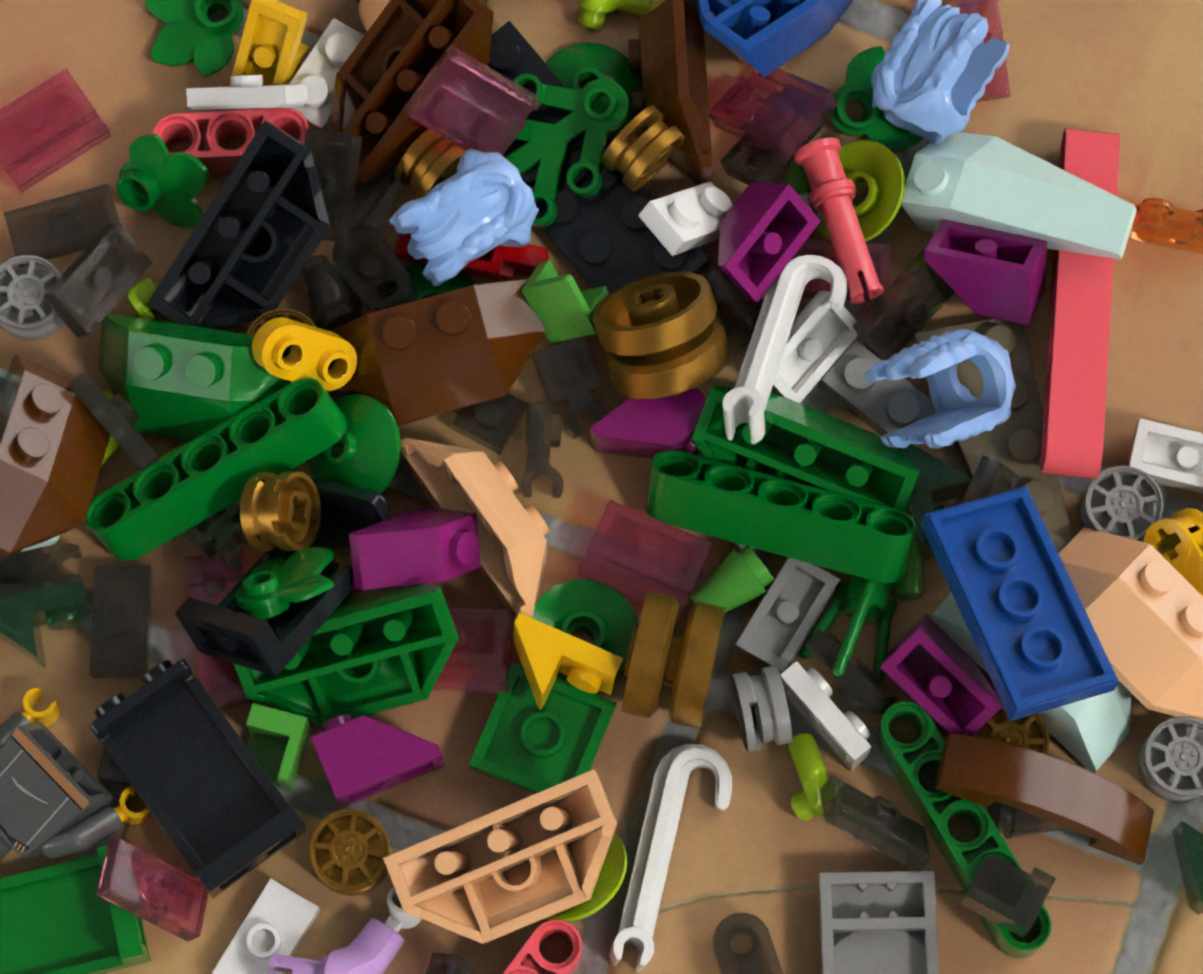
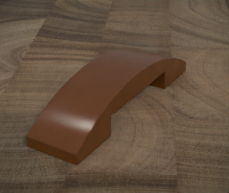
(1048, 789)

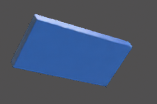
(1019, 603)

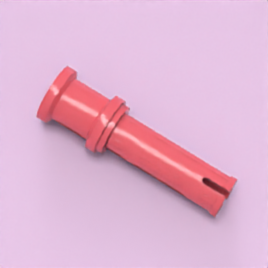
(833, 197)

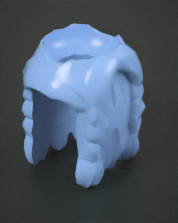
(936, 70)
(468, 215)
(957, 410)

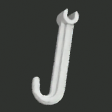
(757, 375)
(657, 843)

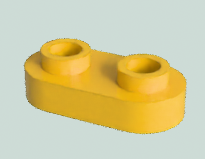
(309, 355)

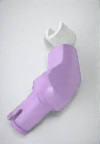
(367, 954)

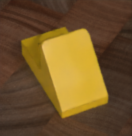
(272, 42)
(550, 651)

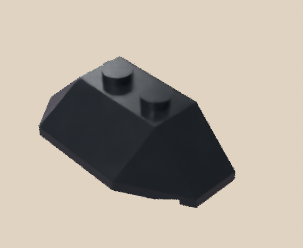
(249, 238)

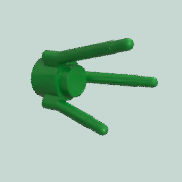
(863, 603)

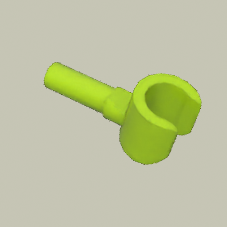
(139, 297)

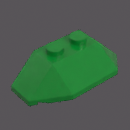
(181, 374)
(810, 450)
(366, 658)

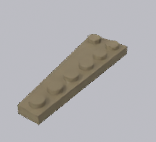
(1019, 438)

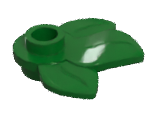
(192, 36)
(859, 90)
(162, 181)
(285, 580)

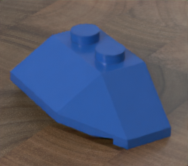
(769, 30)

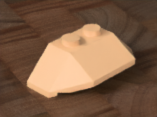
(508, 535)
(1143, 617)
(510, 862)

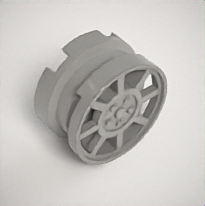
(22, 304)
(1122, 503)
(769, 708)
(1173, 760)

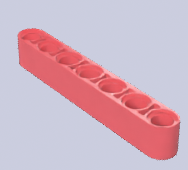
(1079, 327)

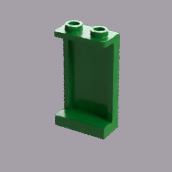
(62, 927)

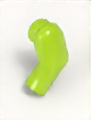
(593, 12)
(812, 775)

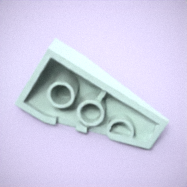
(1015, 192)

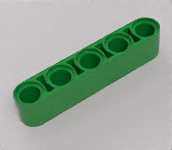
(215, 468)
(780, 516)
(939, 808)

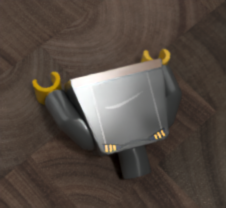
(47, 794)

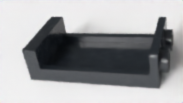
(273, 642)
(196, 776)

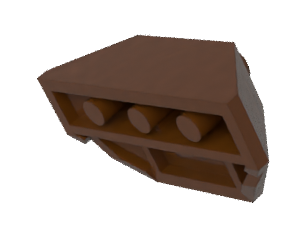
(393, 64)
(675, 80)
(443, 350)
(46, 456)

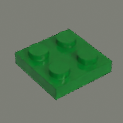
(543, 746)

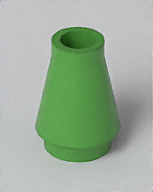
(735, 581)

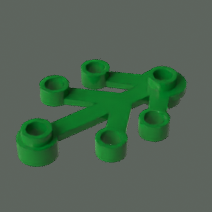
(549, 141)

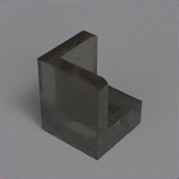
(1008, 894)

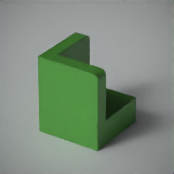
(561, 304)
(278, 743)

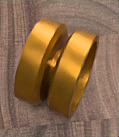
(661, 335)
(672, 659)

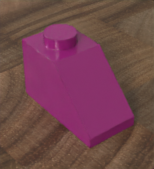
(763, 235)
(990, 269)
(650, 426)
(415, 549)
(941, 678)
(371, 757)

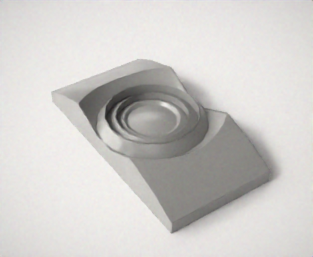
(878, 923)

